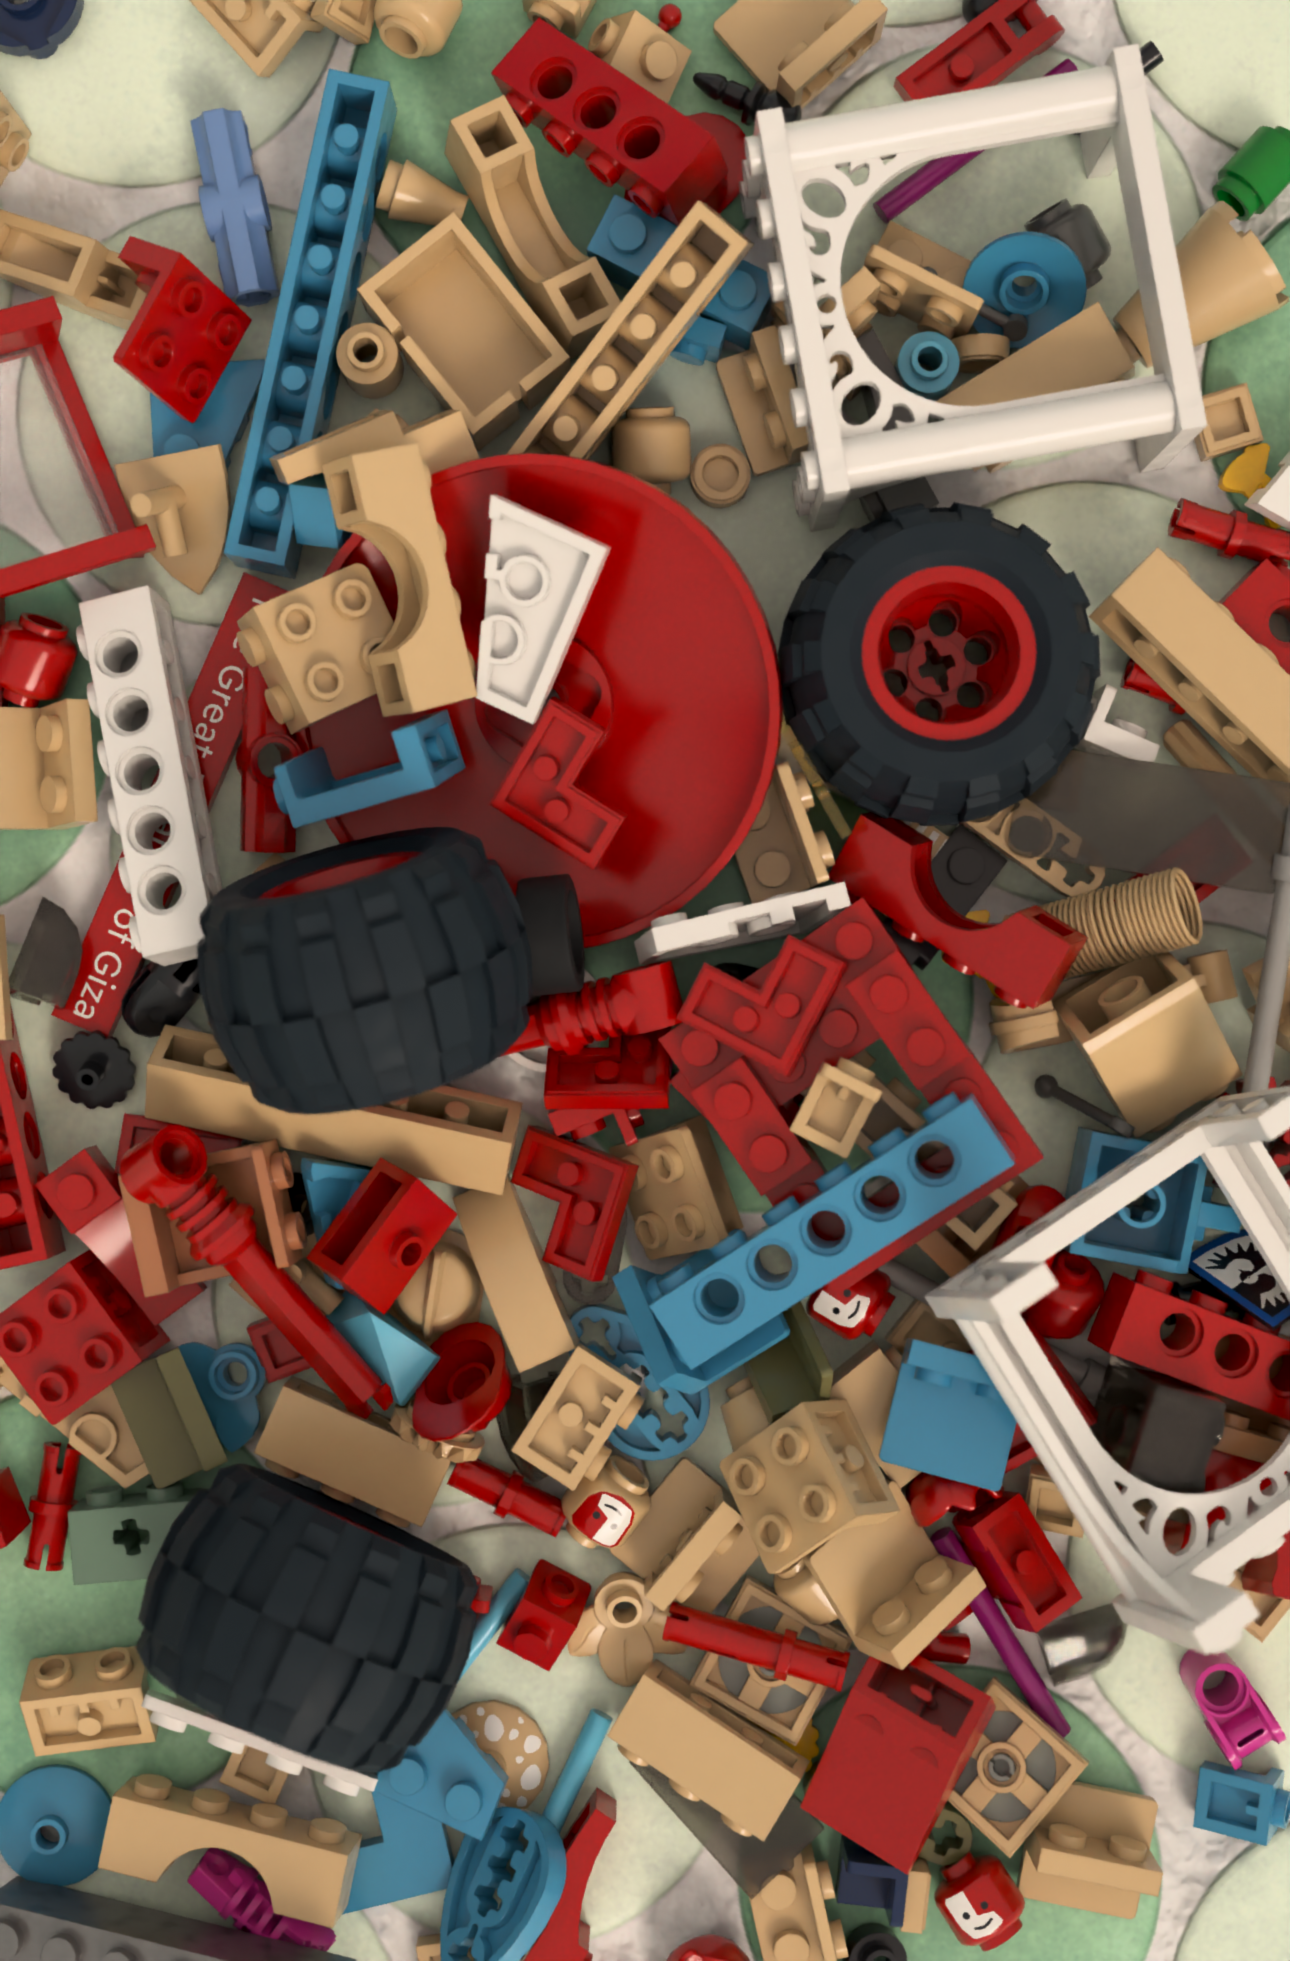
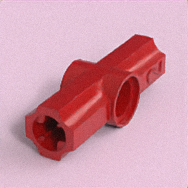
(262, 822)

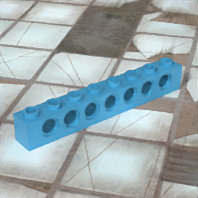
(312, 311)

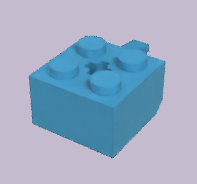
(1166, 1224)

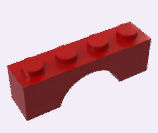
(894, 873)

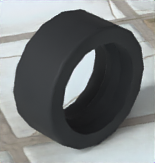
(553, 932)

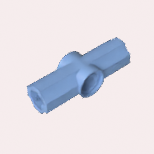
(235, 207)

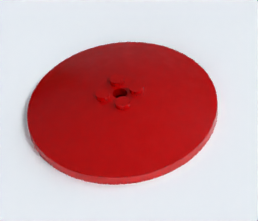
(662, 659)

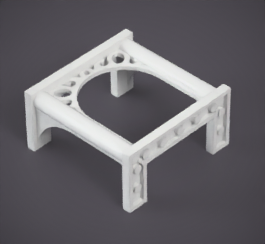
(855, 460)
(1161, 1592)

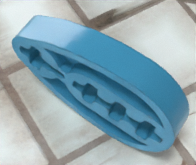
(641, 1436)
(528, 1899)

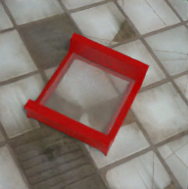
(55, 481)

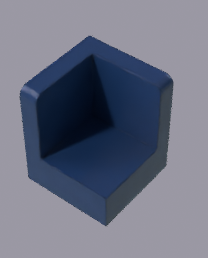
(870, 1881)

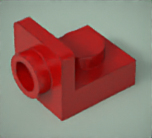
(589, 1121)

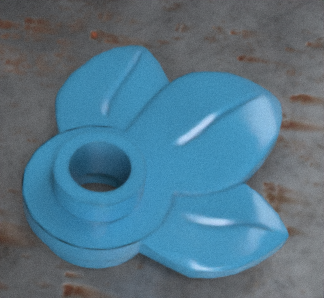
(229, 1404)

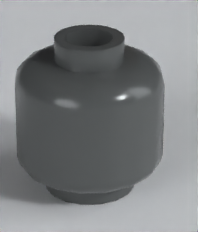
(1078, 230)

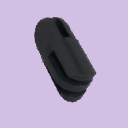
(160, 997)

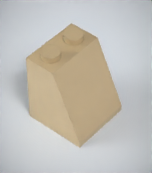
(1149, 1040)

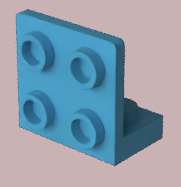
(640, 1288)
(947, 1418)

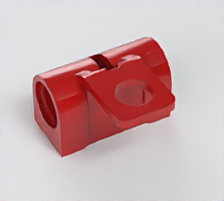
(1015, 1562)

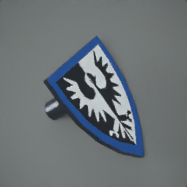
(1242, 1276)

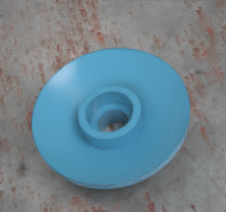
(1047, 302)
(57, 1798)

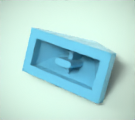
(385, 1346)

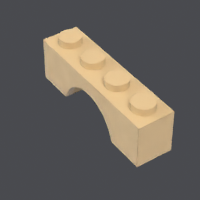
(504, 185)
(390, 504)
(301, 1860)

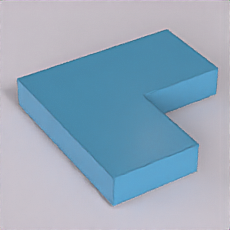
(404, 1861)

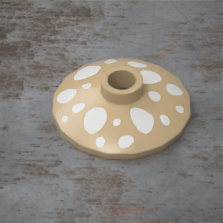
(515, 1745)

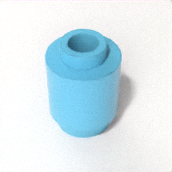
(935, 351)

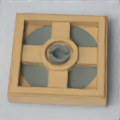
(752, 1690)
(1014, 1772)

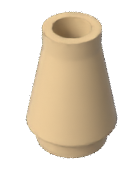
(417, 196)

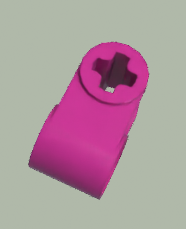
(1231, 1710)

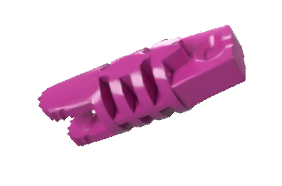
(238, 1892)

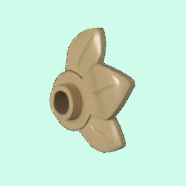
(622, 1636)

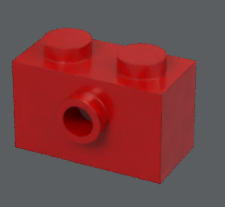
(382, 1235)

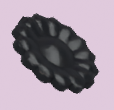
(94, 1069)

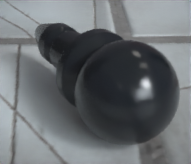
(741, 98)

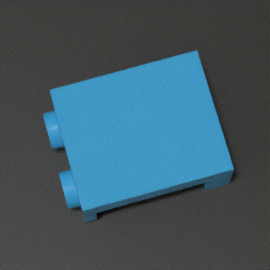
(426, 755)

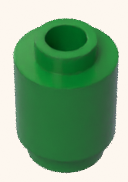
(1256, 172)

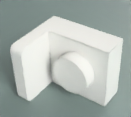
(1115, 739)

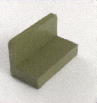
(791, 1369)
(168, 1419)

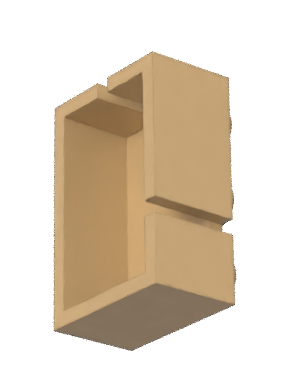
(465, 330)

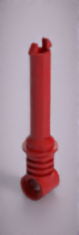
(630, 1002)
(170, 1172)

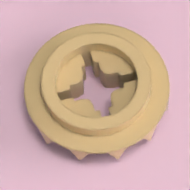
(458, 1449)

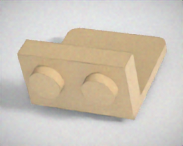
(317, 645)

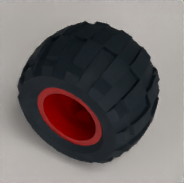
(996, 592)
(366, 970)
(306, 1620)

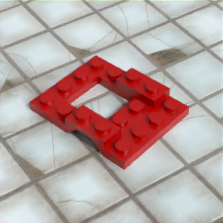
(872, 1001)

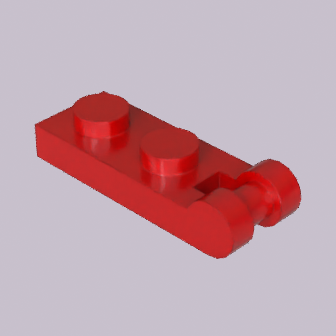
(981, 51)

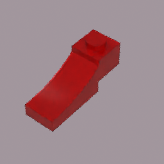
(91, 1206)
(565, 1934)

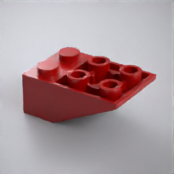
(897, 1756)

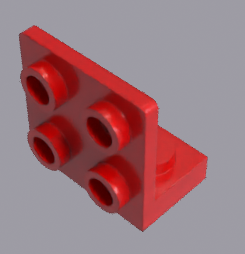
(180, 331)
(75, 1336)

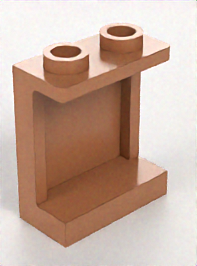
(253, 1176)

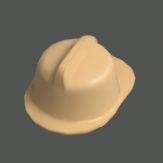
(442, 1291)

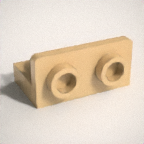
(260, 29)
(759, 402)
(578, 1416)
(86, 1701)
(794, 1917)

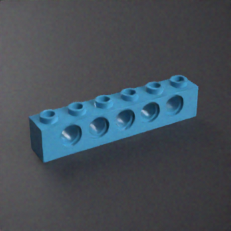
(704, 1329)

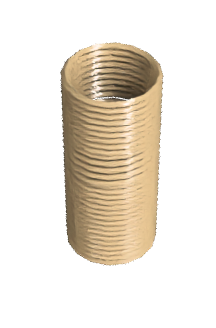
(1150, 911)

